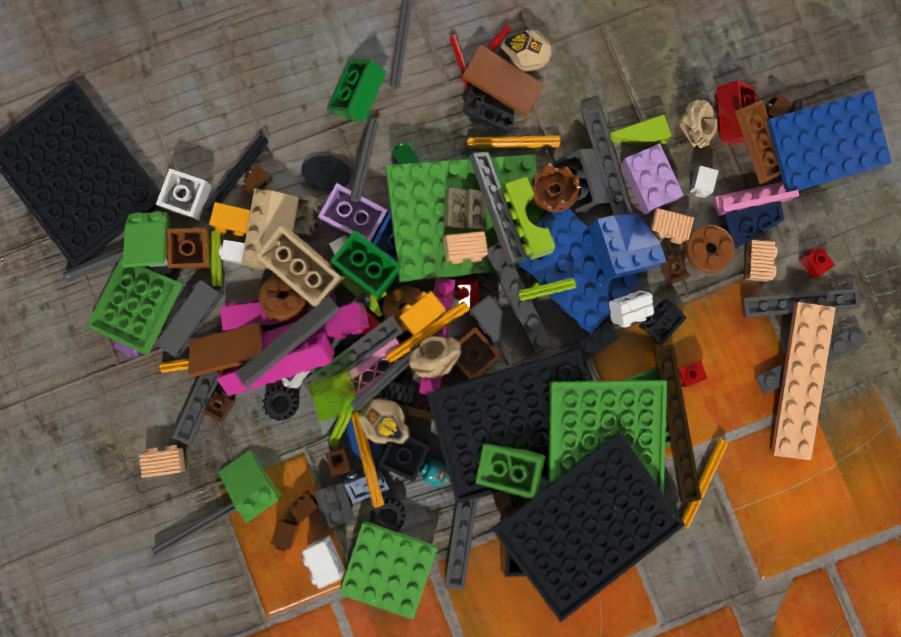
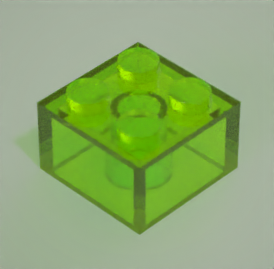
(333, 396)

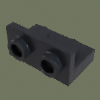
(663, 322)

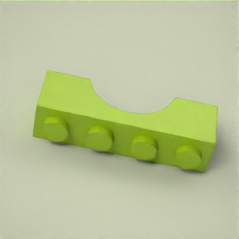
(536, 240)

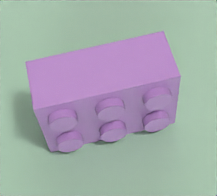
(651, 179)
(352, 216)

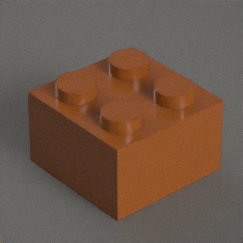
(188, 248)
(475, 354)

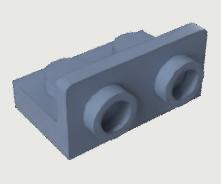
(357, 484)

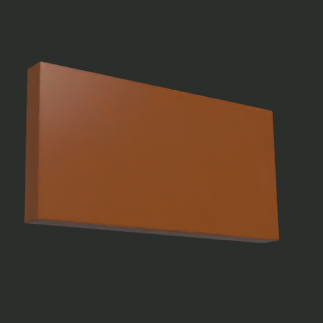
(503, 80)
(758, 140)
(224, 349)

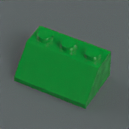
(357, 90)
(366, 265)

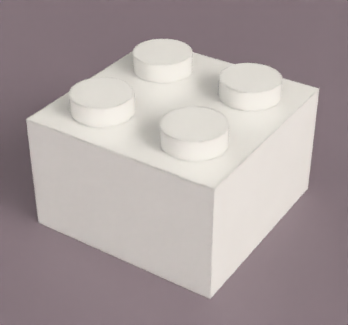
(184, 194)
(323, 562)

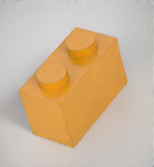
(230, 219)
(421, 313)

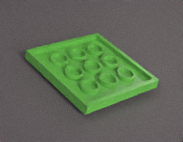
(134, 306)
(388, 570)

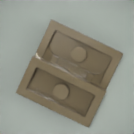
(464, 209)

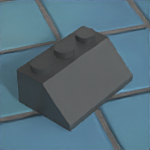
(591, 184)
(488, 318)

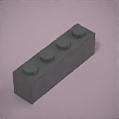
(189, 318)

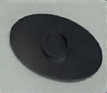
(325, 172)

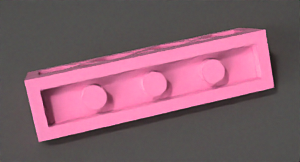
(752, 198)
(370, 362)

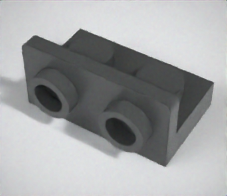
(334, 505)

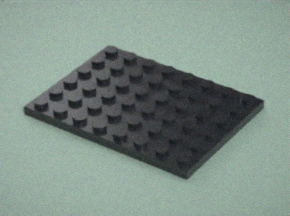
(75, 174)
(498, 410)
(588, 526)

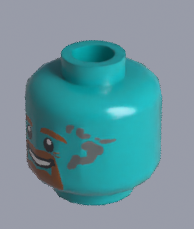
(434, 472)

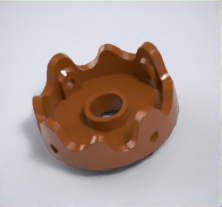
(559, 178)
(696, 249)
(396, 299)
(275, 308)

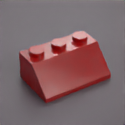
(730, 98)

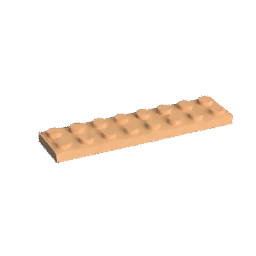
(803, 381)

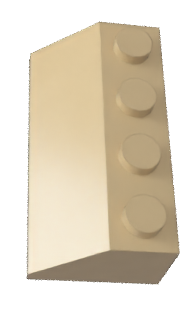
(267, 214)
(300, 266)

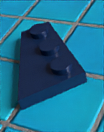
(751, 222)

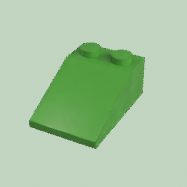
(146, 239)
(511, 469)
(249, 486)

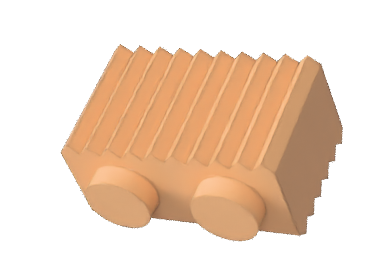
(671, 225)
(465, 246)
(760, 260)
(162, 462)

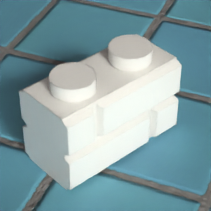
(631, 308)

